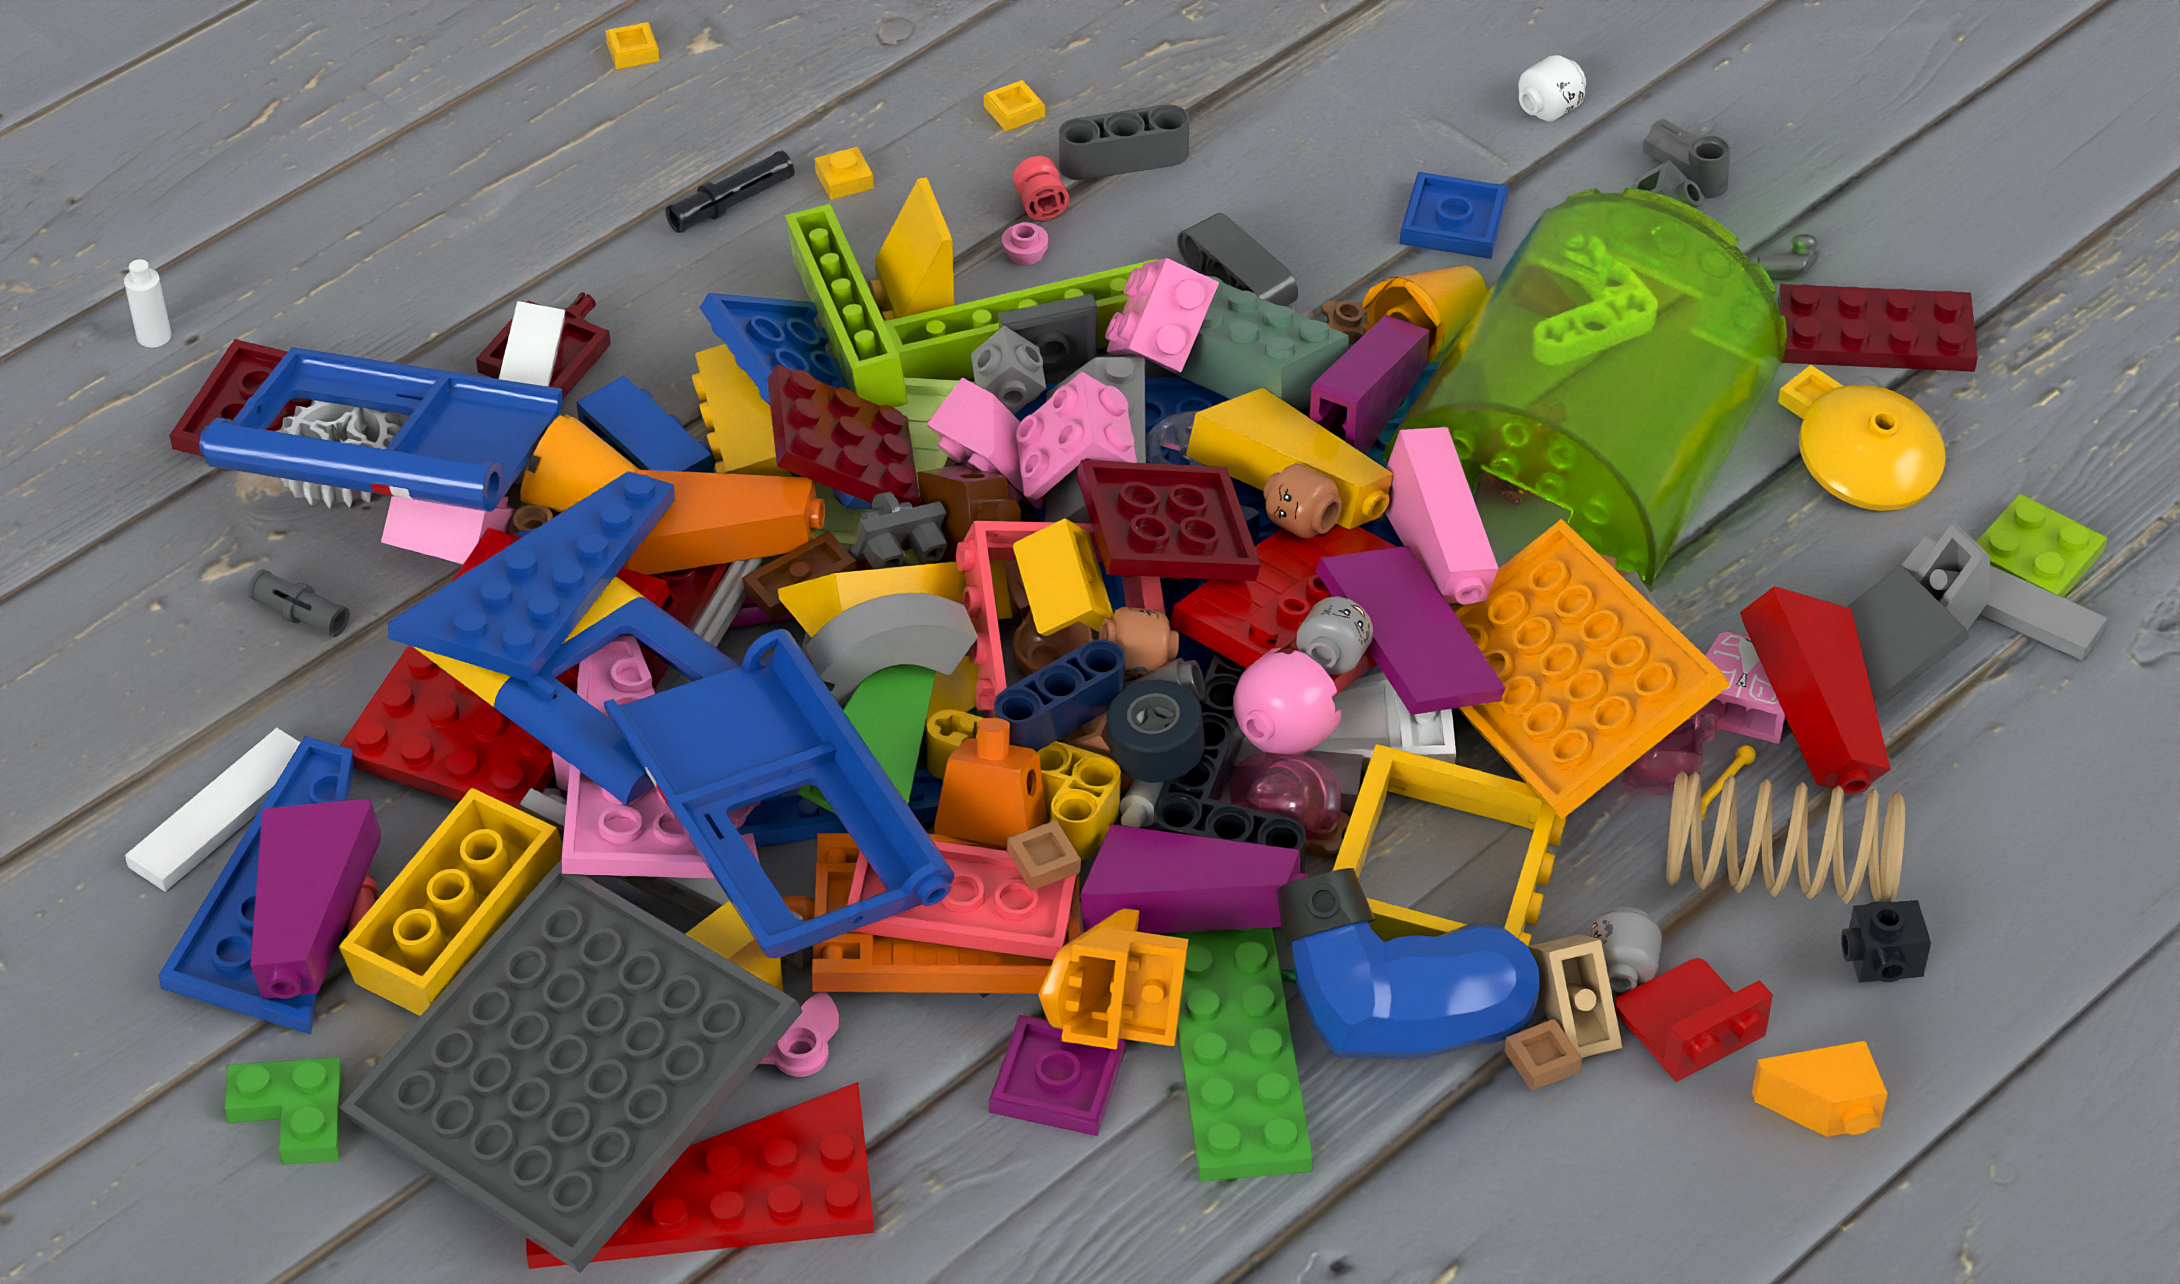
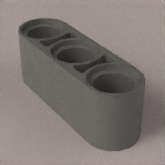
(1123, 142)
(1227, 252)

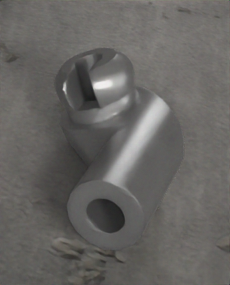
(1795, 262)

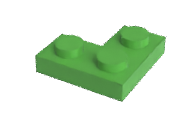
(299, 1093)

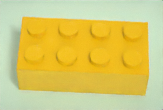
(450, 900)

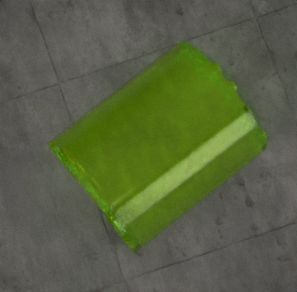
(1611, 368)

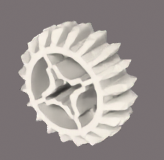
(343, 425)

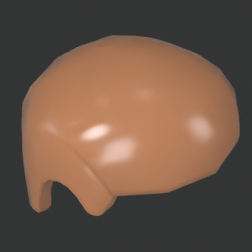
(1036, 651)

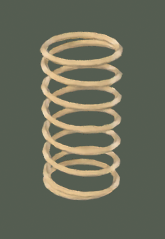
(1687, 811)

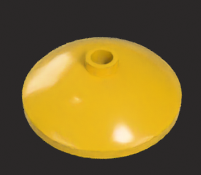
(1872, 447)

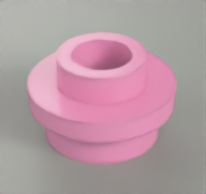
(1025, 243)

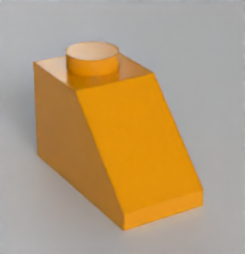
(1824, 1089)

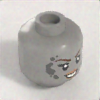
(1335, 634)
(1629, 946)

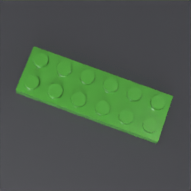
(1239, 1058)

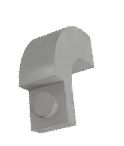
(888, 633)

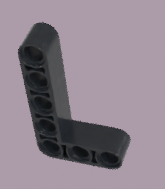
(1193, 801)

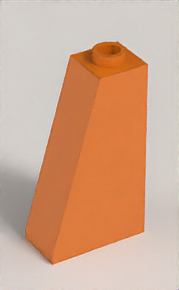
(728, 520)

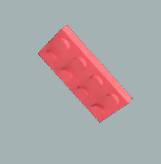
(984, 909)

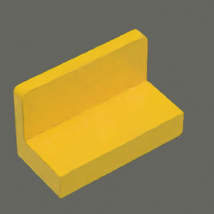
(1062, 578)

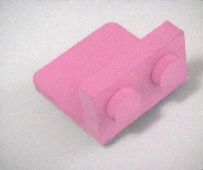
(1161, 313)
(1073, 425)

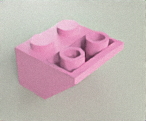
(981, 434)
(440, 528)

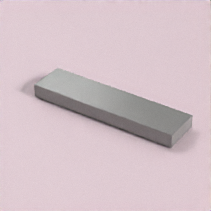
(2031, 609)

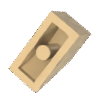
(1578, 992)

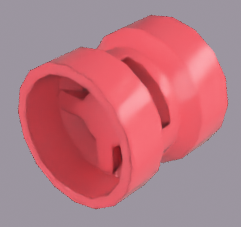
(1040, 188)

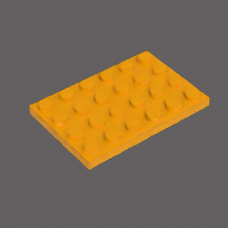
(1583, 669)

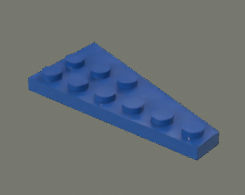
(534, 592)
(217, 946)

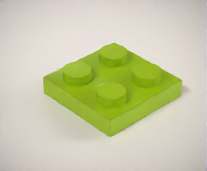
(2041, 546)

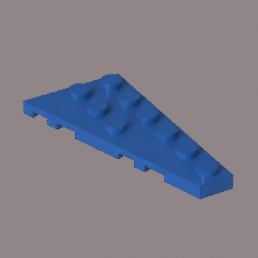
(773, 333)

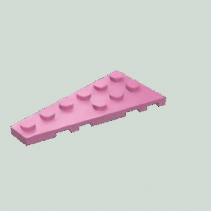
(600, 830)

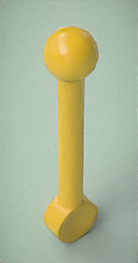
(1744, 756)

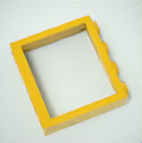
(1461, 790)

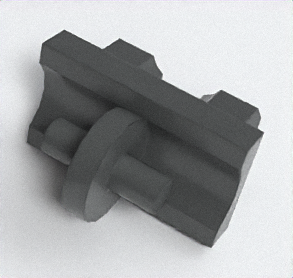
(897, 528)

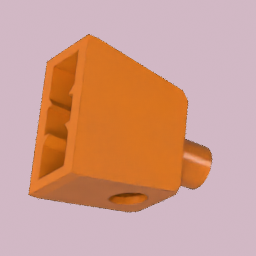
(991, 788)

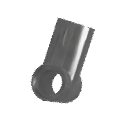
(1700, 158)

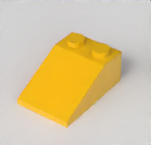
(915, 259)

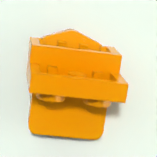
(1116, 985)

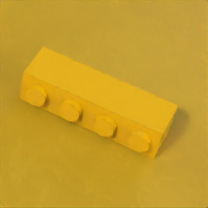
(737, 415)

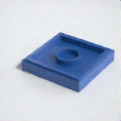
(1454, 215)

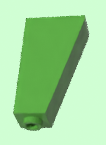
(891, 718)

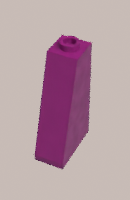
(1370, 382)
(1187, 881)
(306, 889)

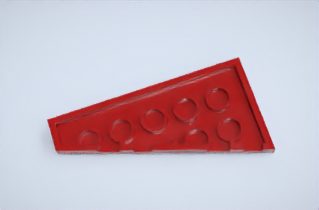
(754, 1185)

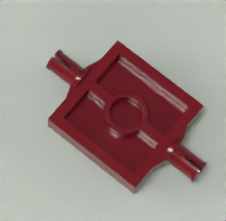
(577, 352)

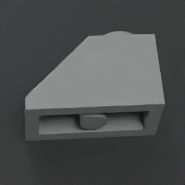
(1957, 575)

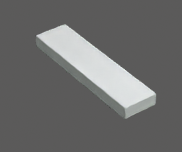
(532, 348)
(212, 814)

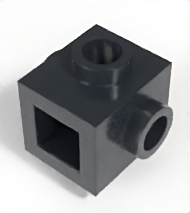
(1887, 941)

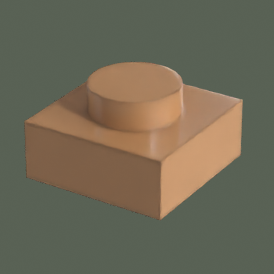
(1043, 855)
(1543, 1054)

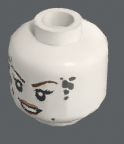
(1552, 88)

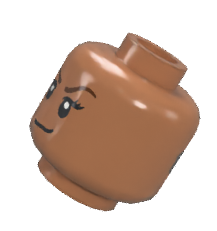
(1302, 501)
(1143, 637)

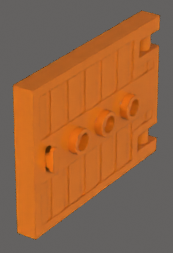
(902, 965)

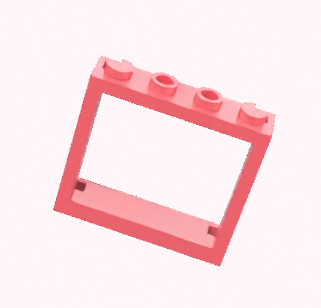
(995, 542)

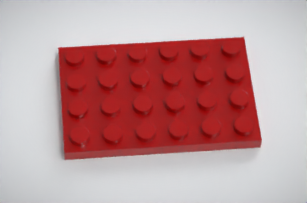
(444, 736)

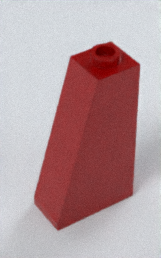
(1821, 685)

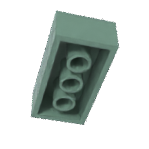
(1259, 345)

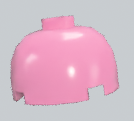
(1286, 703)

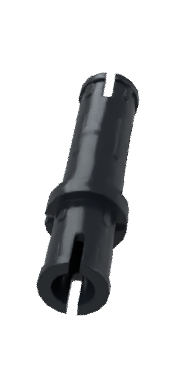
(714, 199)

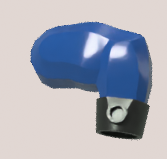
(1404, 993)

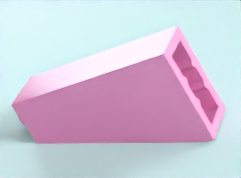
(1438, 515)

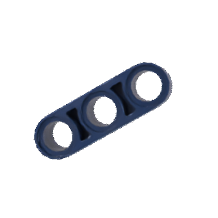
(1062, 694)

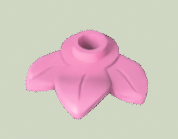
(808, 1036)

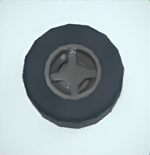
(1155, 730)

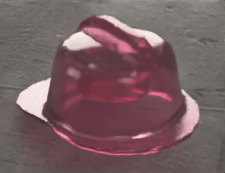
(1290, 788)

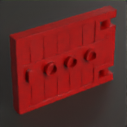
(1260, 615)

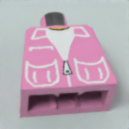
(1749, 702)

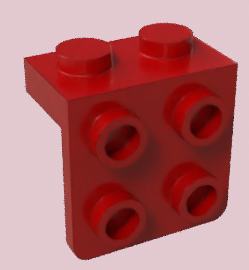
(1694, 1017)

